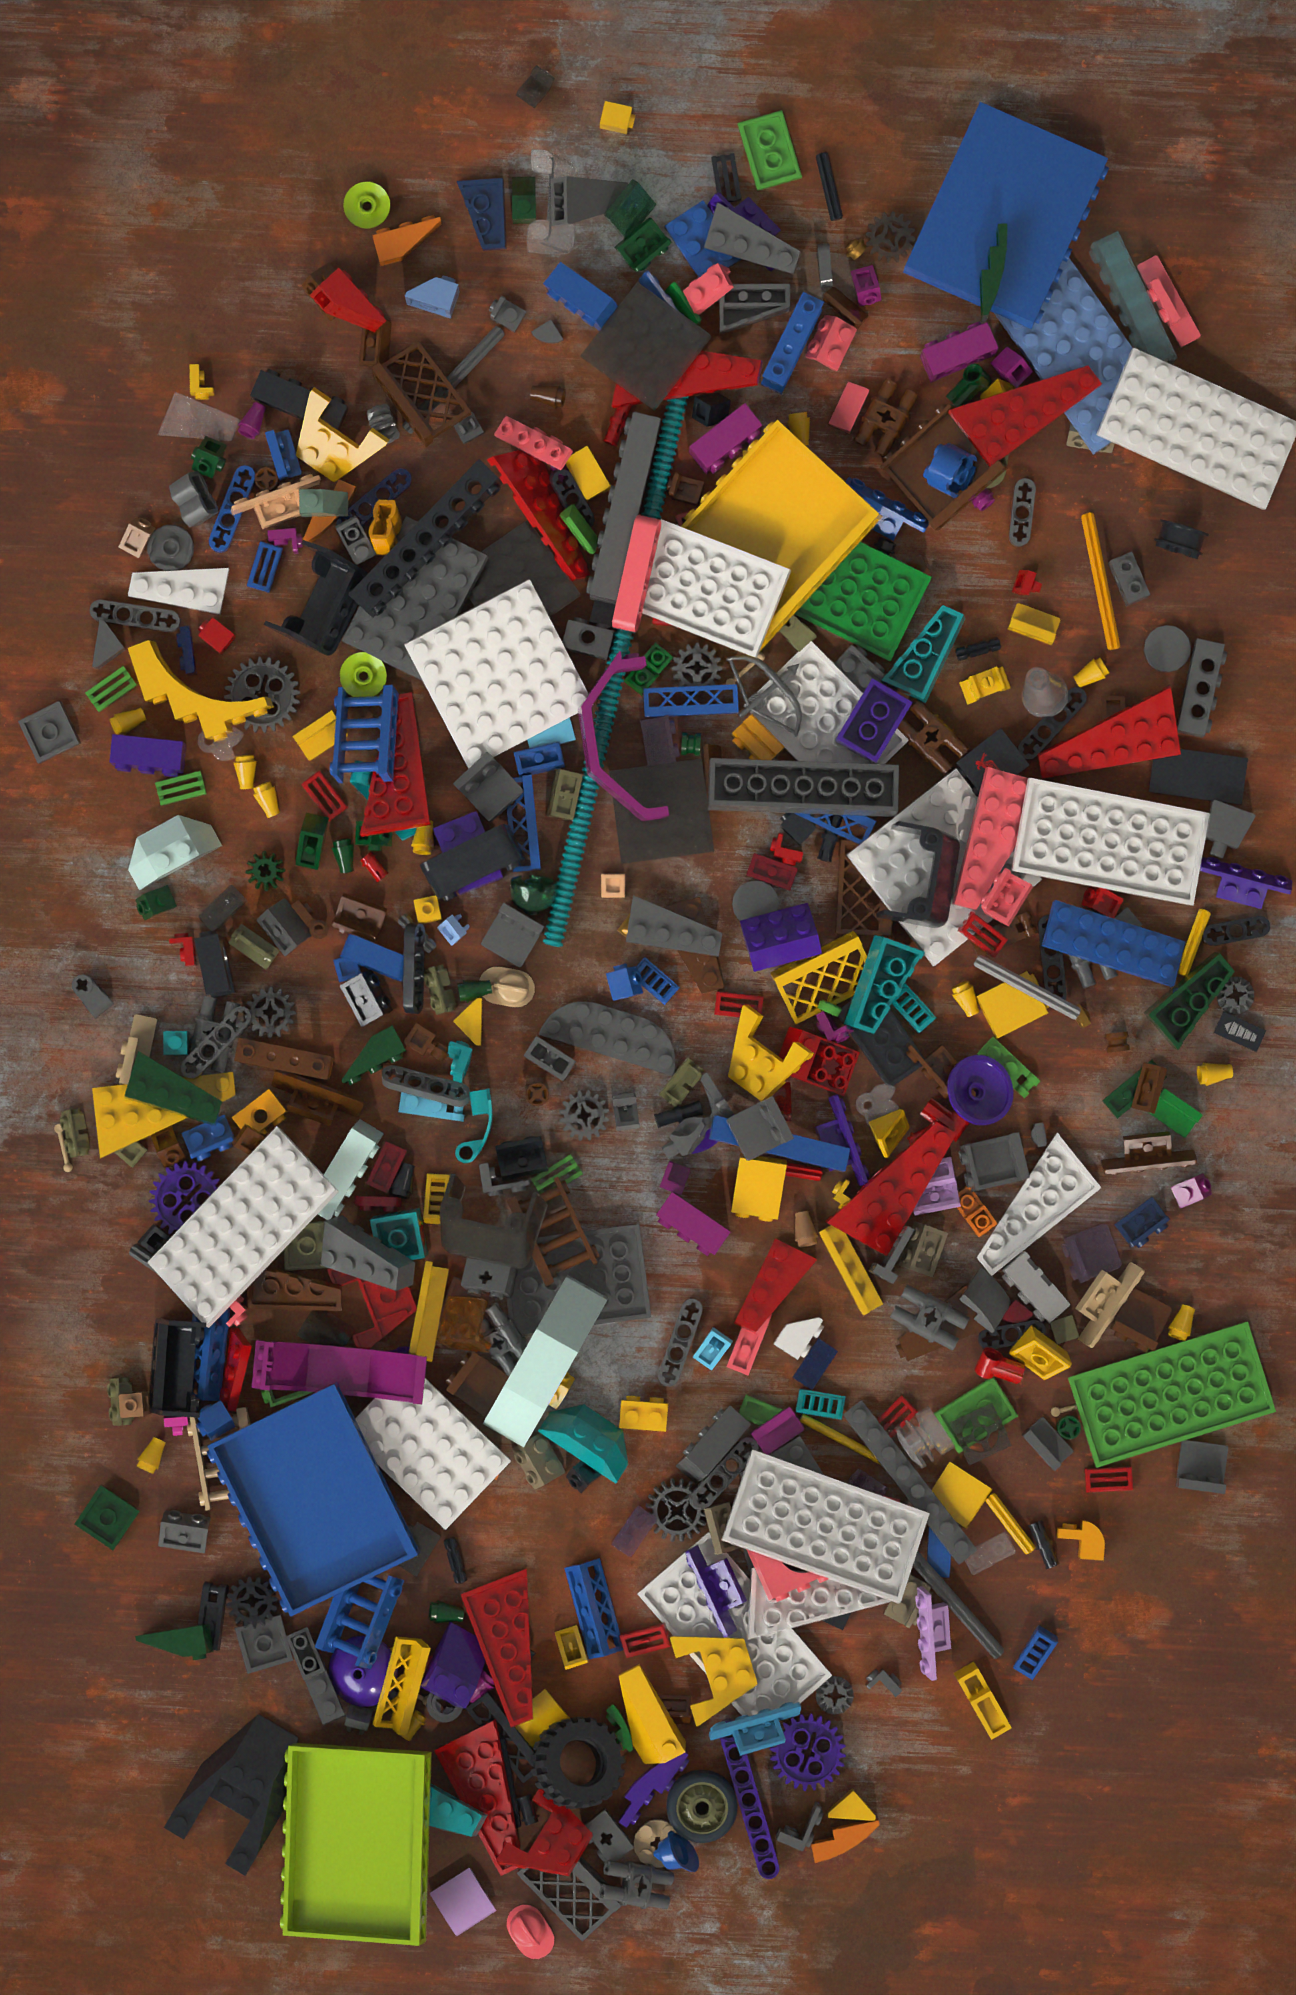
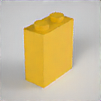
(1009, 1007)
(759, 1187)

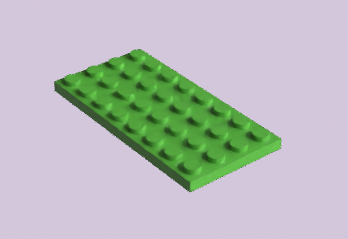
(1171, 1394)

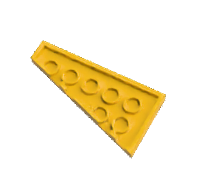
(126, 1121)

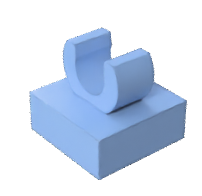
(452, 929)

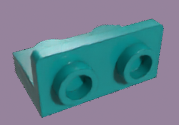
(461, 1058)

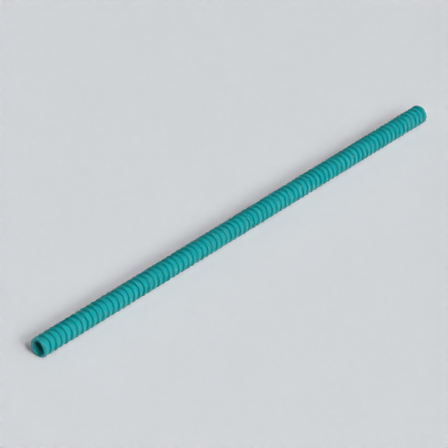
(610, 692)

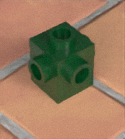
(209, 457)
(374, 842)

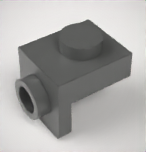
(625, 1111)
(891, 1682)

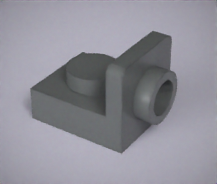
(506, 314)

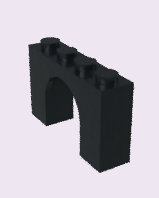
(214, 964)

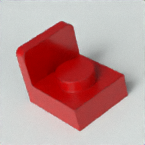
(1102, 901)
(188, 953)

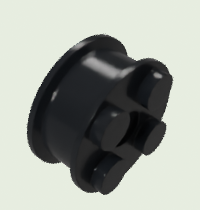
(1180, 539)

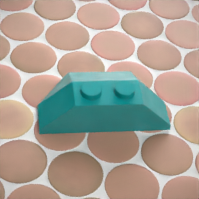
(588, 1439)

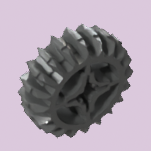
(691, 1524)

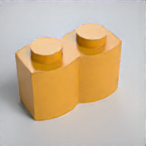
(385, 526)

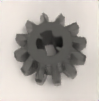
(383, 421)

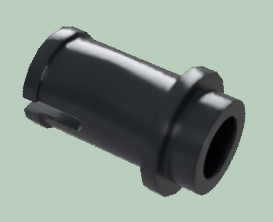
(528, 1810)

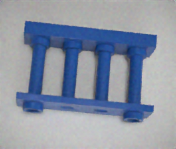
(792, 343)
(384, 744)
(339, 1617)

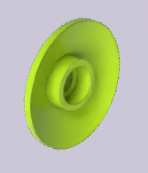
(366, 193)
(354, 666)

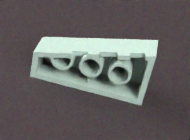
(350, 1164)

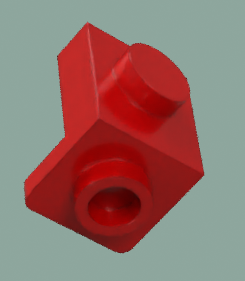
(788, 856)

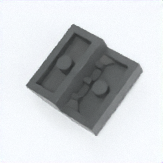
(986, 1299)

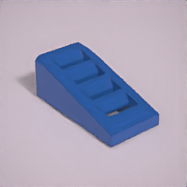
(668, 995)
(1047, 1636)

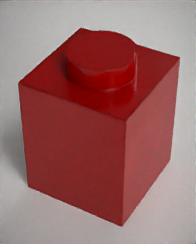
(216, 635)

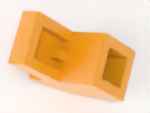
(1089, 1536)

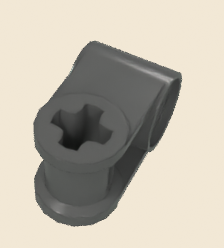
(94, 998)

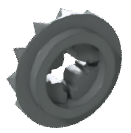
(1245, 1001)
(843, 1703)
(446, 1715)

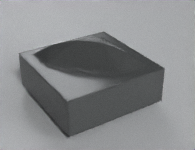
(1038, 1135)

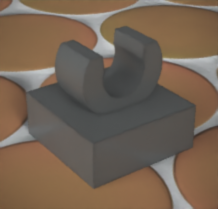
(468, 429)
(358, 1718)

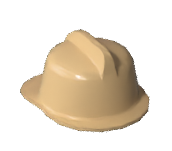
(509, 986)

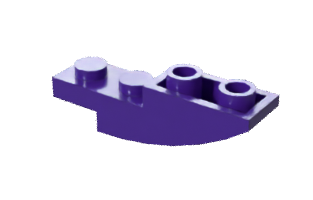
(656, 1777)

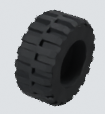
(607, 1759)

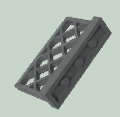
(884, 1270)
(589, 1878)

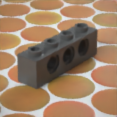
(1216, 655)

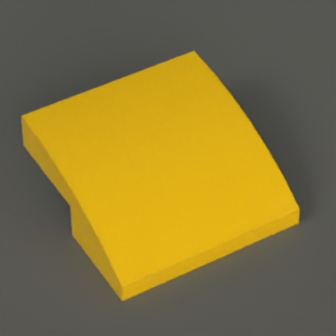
(960, 1494)
(545, 1712)

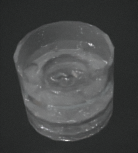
(924, 1437)

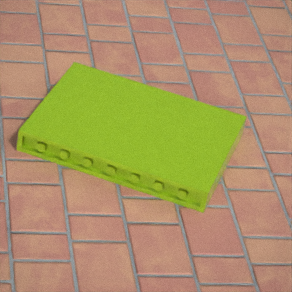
(356, 1843)

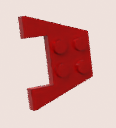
(386, 1307)
(556, 1846)

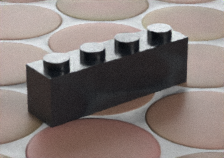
(293, 399)

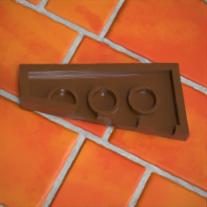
(702, 967)
(292, 1292)

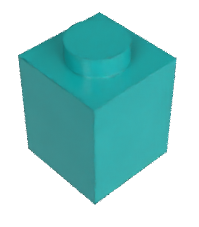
(175, 1043)

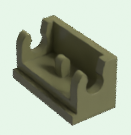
(564, 794)

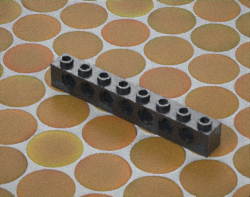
(413, 541)

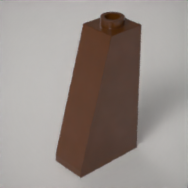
(913, 1345)

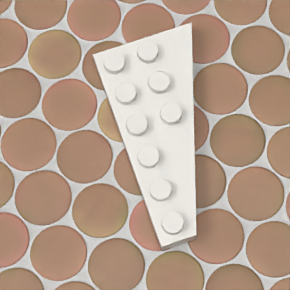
(1051, 1193)
(808, 1606)

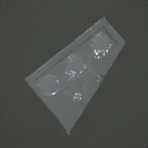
(196, 420)

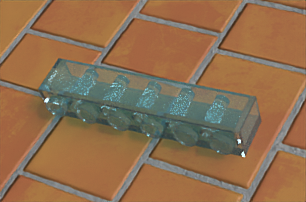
(1131, 298)

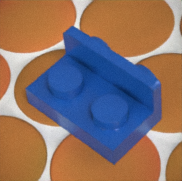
(283, 454)
(206, 1138)

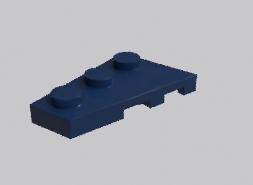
(487, 210)

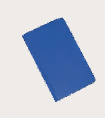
(539, 759)

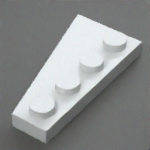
(182, 588)

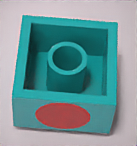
(402, 1232)

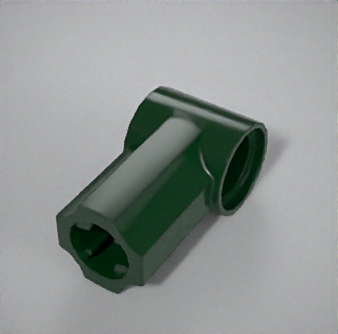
(969, 385)

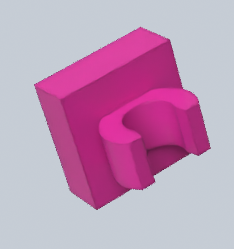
(176, 1423)

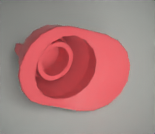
(530, 1931)

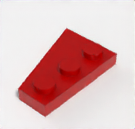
(235, 1368)

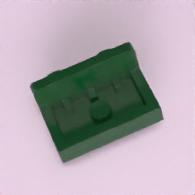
(643, 245)

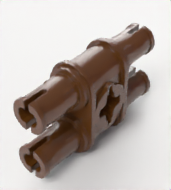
(880, 406)
(944, 736)

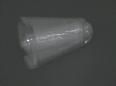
(1044, 693)

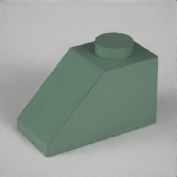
(322, 503)

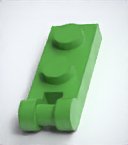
(1011, 1064)

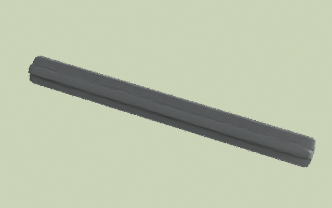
(463, 369)
(957, 1606)

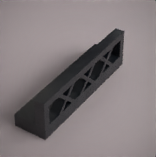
(513, 1733)

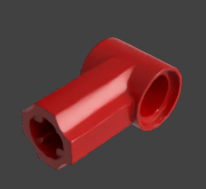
(936, 1112)
(992, 1364)

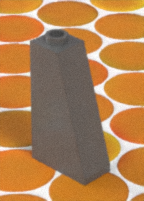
(581, 198)

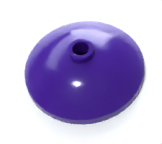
(990, 1084)
(356, 1690)

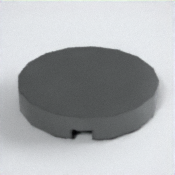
(170, 548)
(1167, 648)
(754, 899)

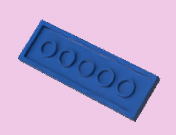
(1113, 943)

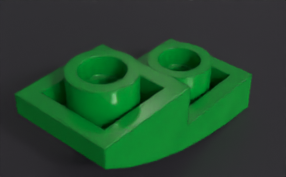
(656, 662)
(623, 1733)

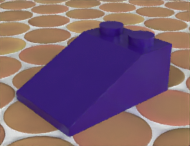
(454, 1667)

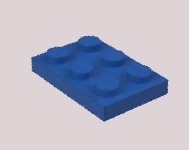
(690, 234)

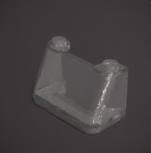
(541, 235)

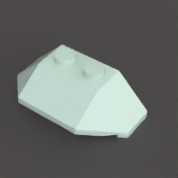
(170, 849)

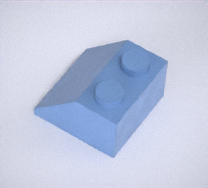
(435, 296)

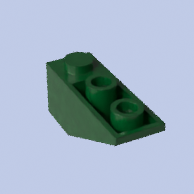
(378, 1050)

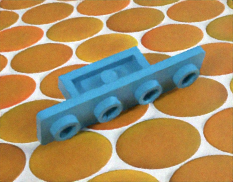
(756, 1731)

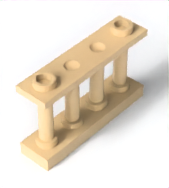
(240, 1420)

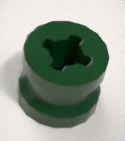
(690, 743)
(1071, 1429)

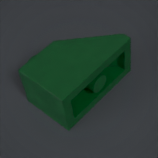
(523, 200)
(311, 841)

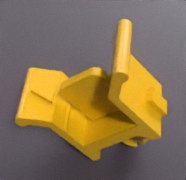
(984, 684)

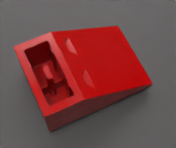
(345, 301)
(828, 1067)

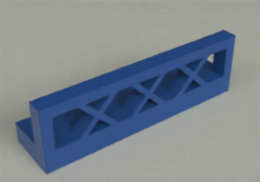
(691, 710)
(862, 821)
(531, 824)
(212, 1359)
(590, 1610)

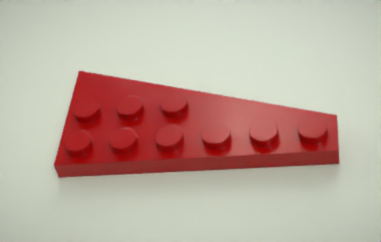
(1012, 417)
(888, 1199)

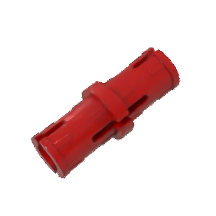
(617, 423)

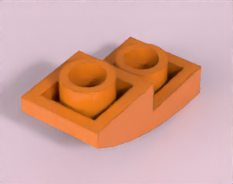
(975, 1212)

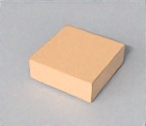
(612, 885)

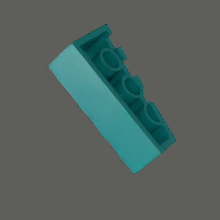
(924, 659)
(880, 982)
(454, 1814)

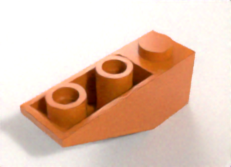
(400, 242)

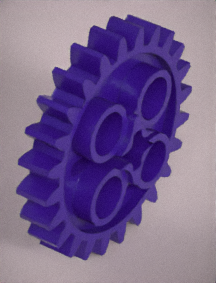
(171, 1185)
(829, 1758)

